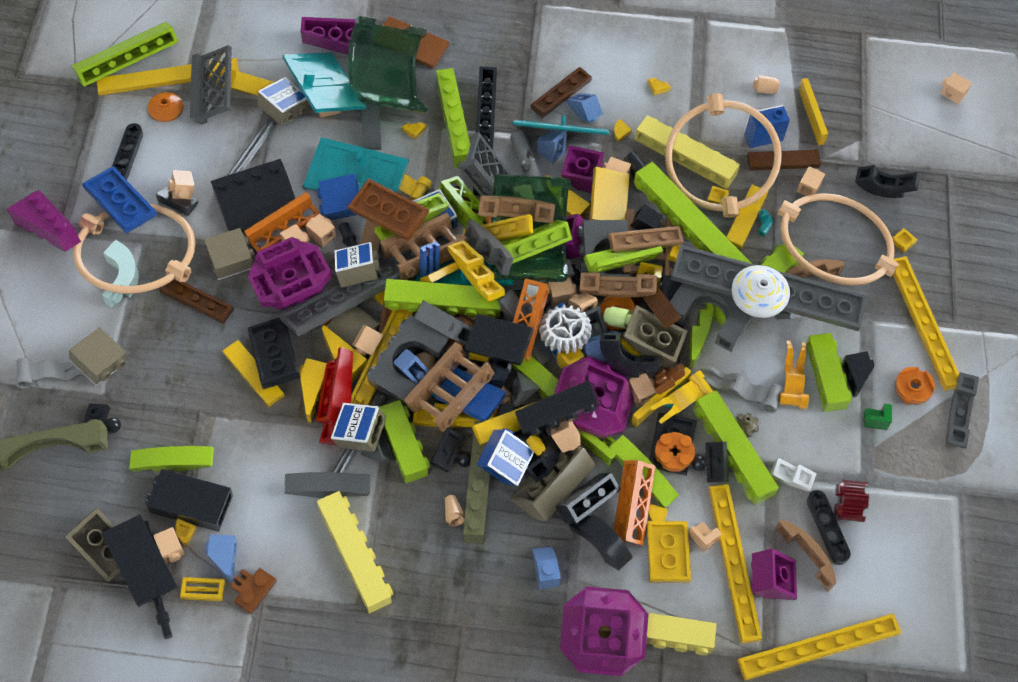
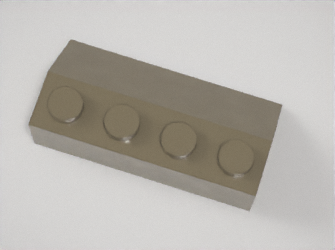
(542, 497)

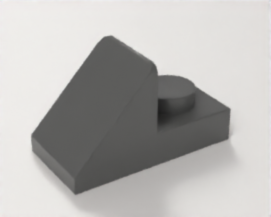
(596, 321)

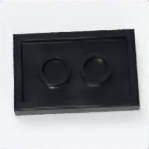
(499, 339)
(673, 424)

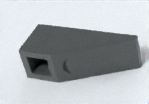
(443, 322)

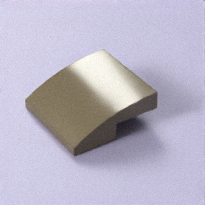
(349, 324)

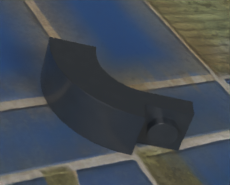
(884, 184)
(622, 360)
(604, 540)

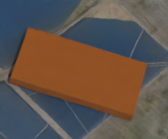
(430, 47)
(388, 209)

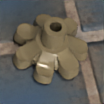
(748, 423)

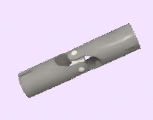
(525, 154)

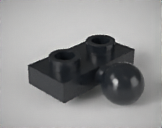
(101, 412)
(448, 451)
(715, 462)

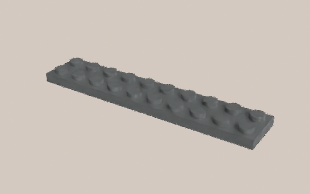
(806, 297)
(338, 300)

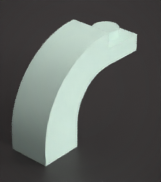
(122, 259)

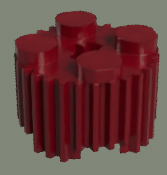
(851, 500)

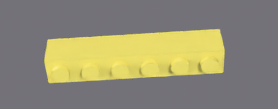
(688, 152)
(355, 552)
(677, 633)

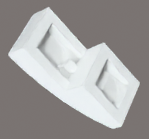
(796, 477)

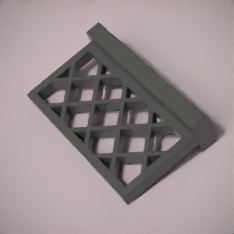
(201, 84)
(473, 168)

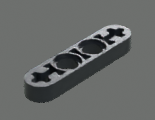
(131, 153)
(831, 526)

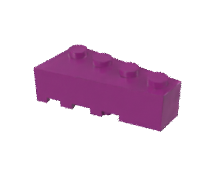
(327, 33)
(44, 219)

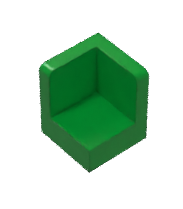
(878, 418)

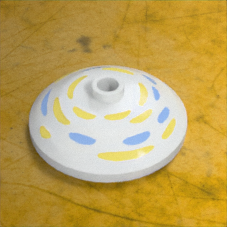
(758, 299)

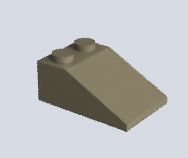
(652, 339)
(89, 542)

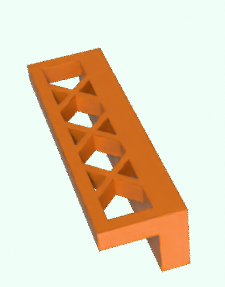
(291, 211)
(537, 311)
(630, 501)

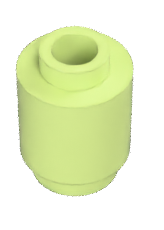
(617, 317)

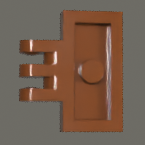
(666, 378)
(252, 589)

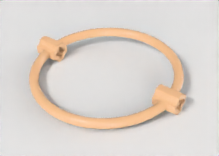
(716, 107)
(790, 212)
(174, 269)

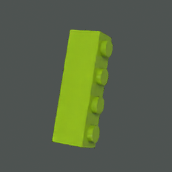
(828, 372)
(403, 442)

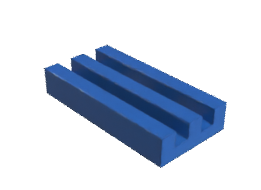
(432, 258)

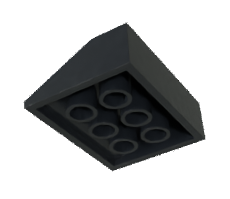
(252, 194)

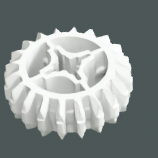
(568, 324)

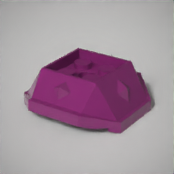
(288, 273)
(612, 391)
(580, 628)

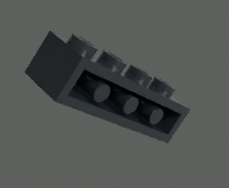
(558, 408)

